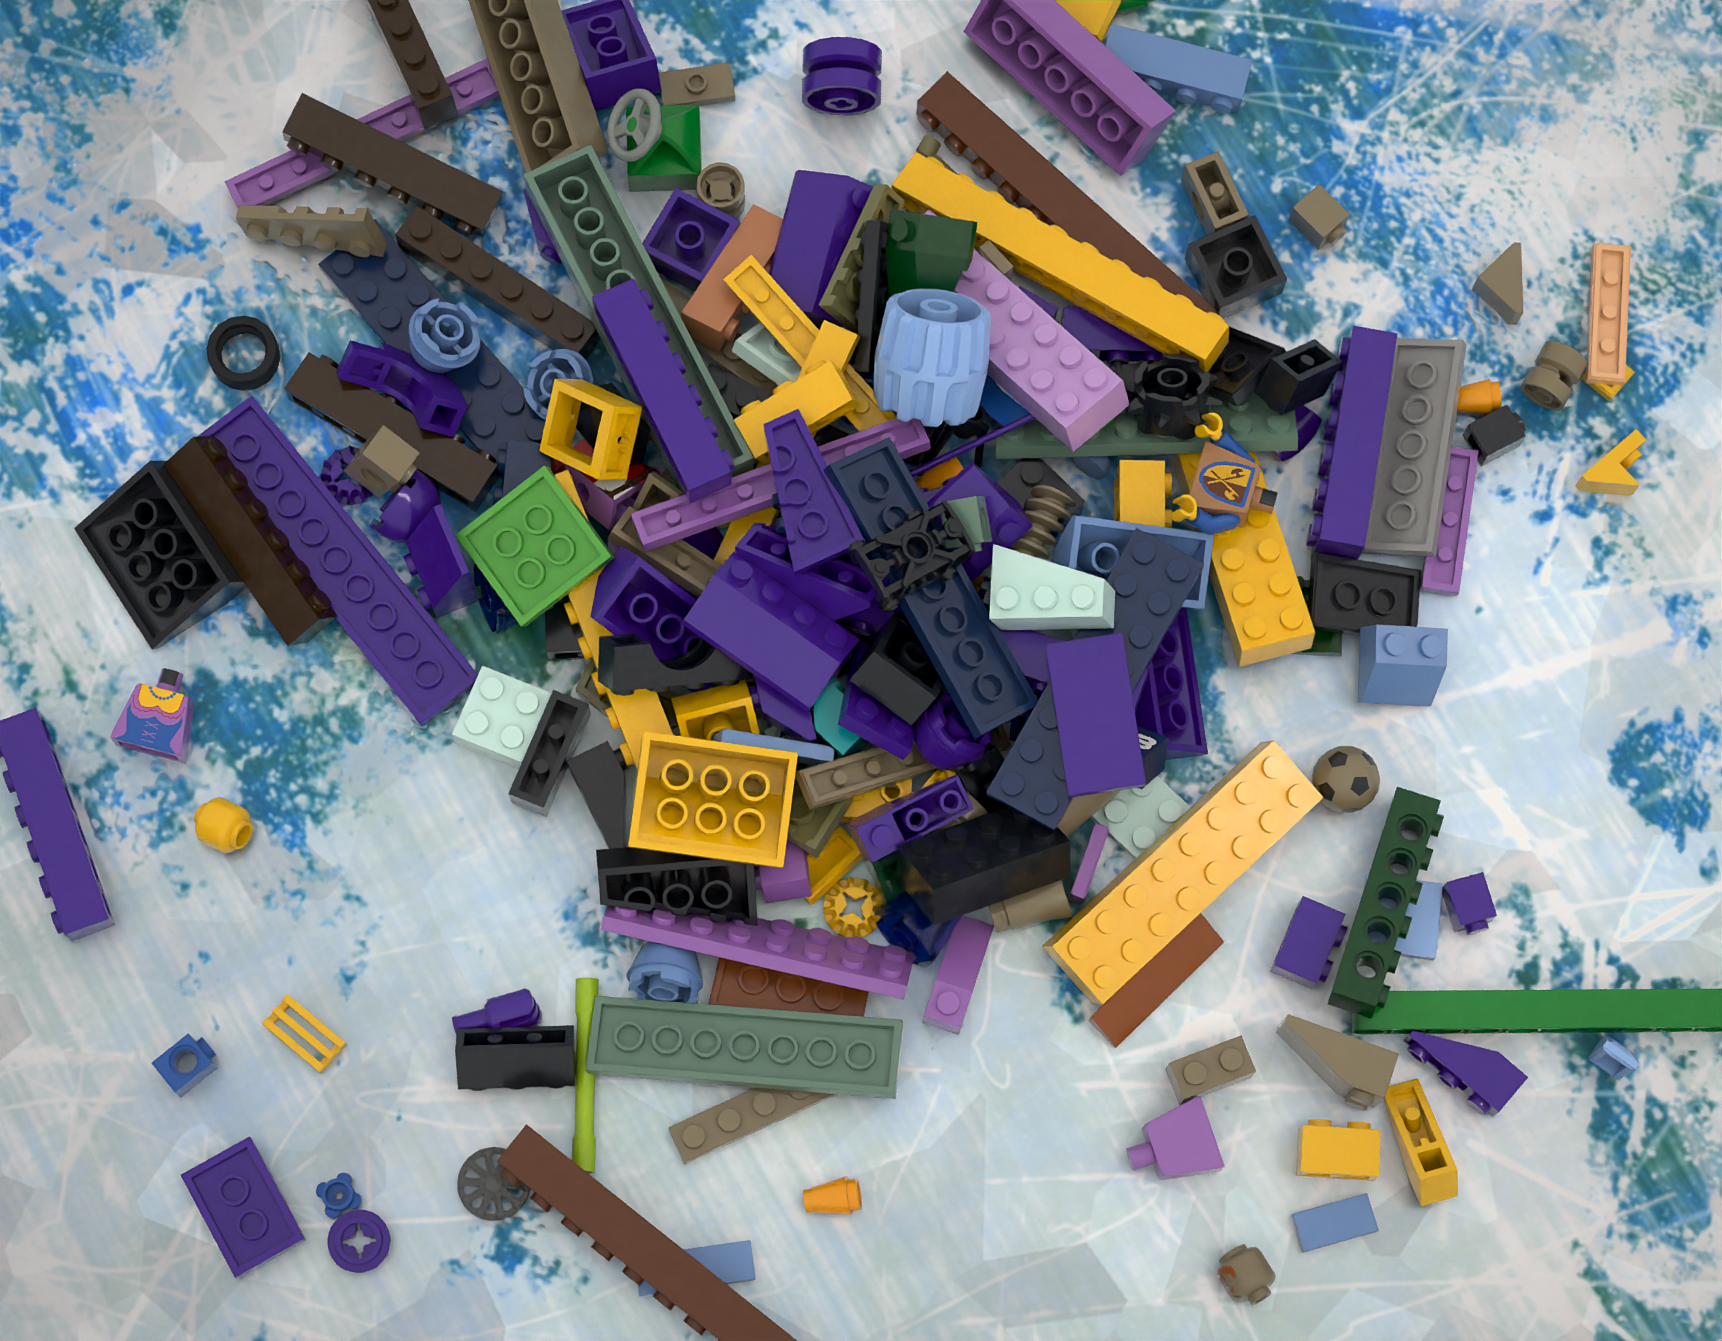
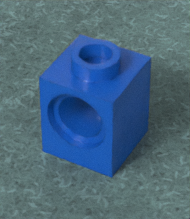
(168, 1064)

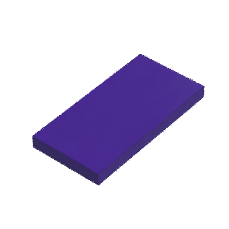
(1095, 715)

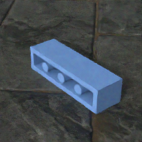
(1182, 68)

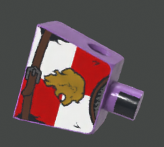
(610, 498)

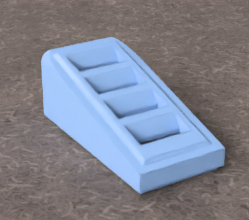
(1613, 1058)

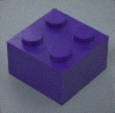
(688, 238)

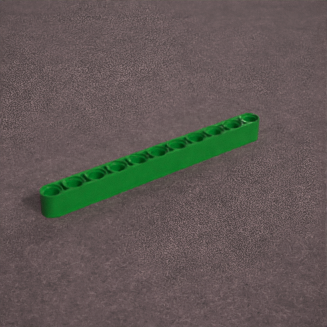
(1545, 1011)

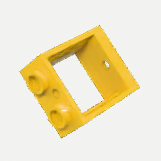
(618, 419)

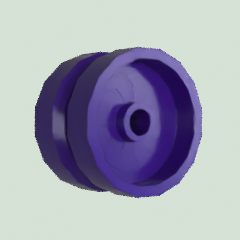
(841, 76)

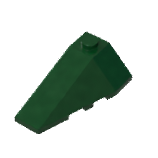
(927, 251)

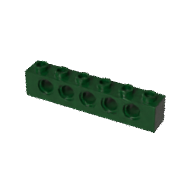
(1350, 989)

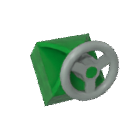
(660, 142)

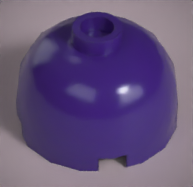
(406, 508)

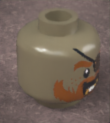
(1246, 1274)

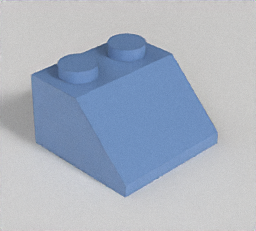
(1401, 664)

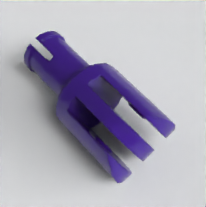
(507, 1010)

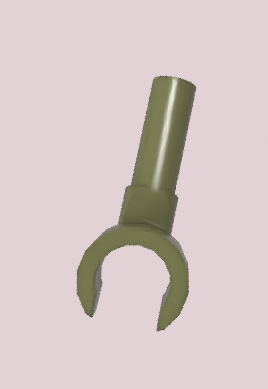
(929, 147)

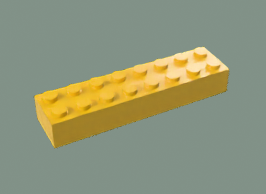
(1182, 872)

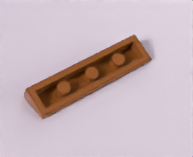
(1156, 981)

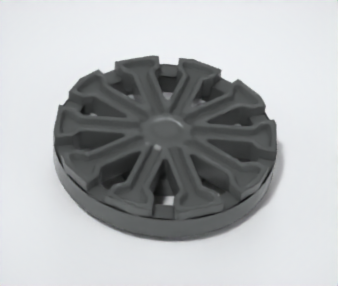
(491, 1186)

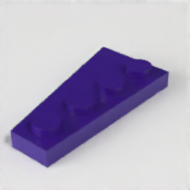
(811, 509)

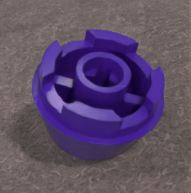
(945, 736)

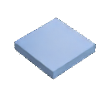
(1423, 929)

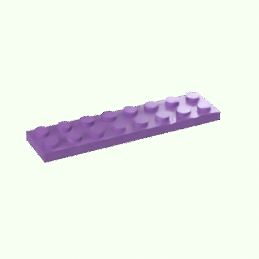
(773, 946)

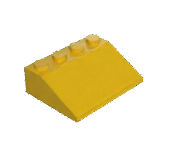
(712, 799)

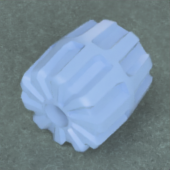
(932, 356)

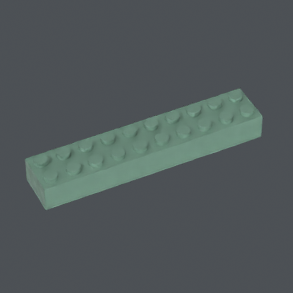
(605, 251)

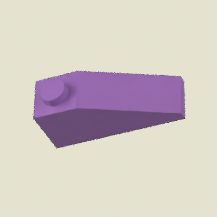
(957, 975)

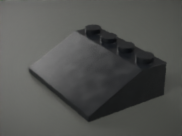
(159, 555)

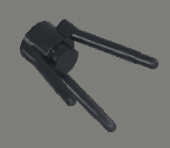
(970, 428)

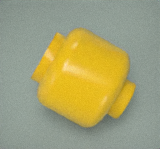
(223, 825)

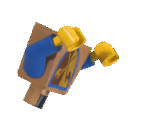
(1222, 484)

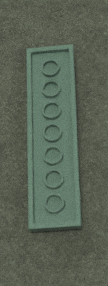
(1249, 423)
(745, 1047)

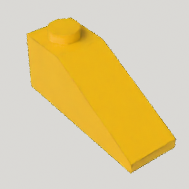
(1421, 1143)

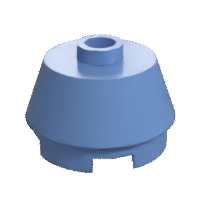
(443, 336)
(551, 366)
(665, 974)

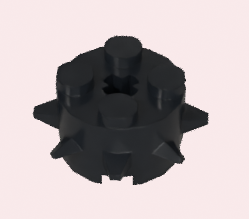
(1171, 396)

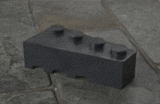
(677, 884)

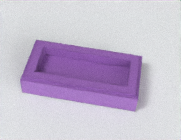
(1088, 864)

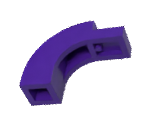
(429, 395)

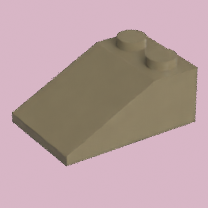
(1343, 1062)

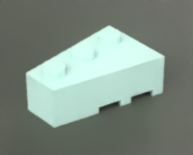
(1046, 595)

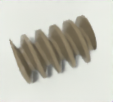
(1043, 514)

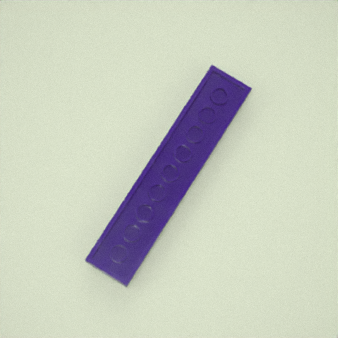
(344, 564)

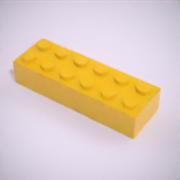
(1254, 582)

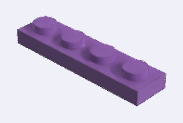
(1444, 572)

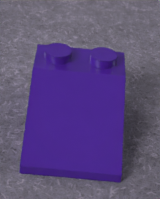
(611, 50)
(439, 565)

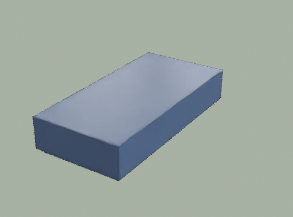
(1334, 1222)

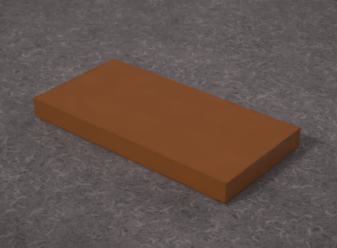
(765, 988)

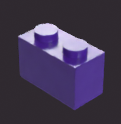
(1309, 943)

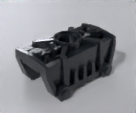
(917, 572)

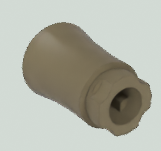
(1031, 908)

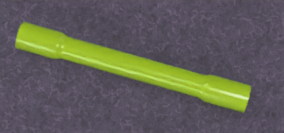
(584, 1140)

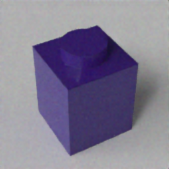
(1469, 903)

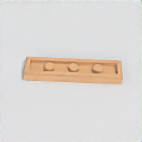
(1608, 314)

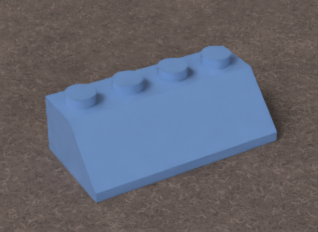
(1097, 544)

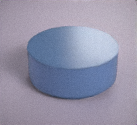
(1093, 465)

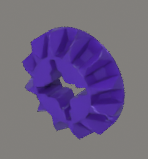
(332, 471)
(346, 1228)

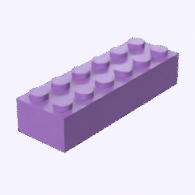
(1073, 77)

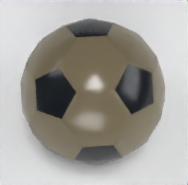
(1346, 779)

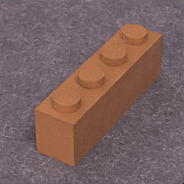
(714, 308)

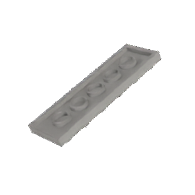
(1415, 447)

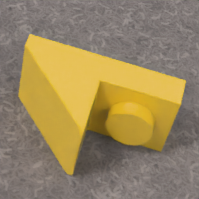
(1610, 472)

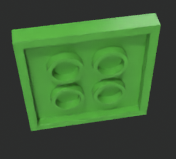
(534, 546)

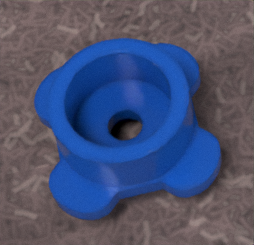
(349, 1197)

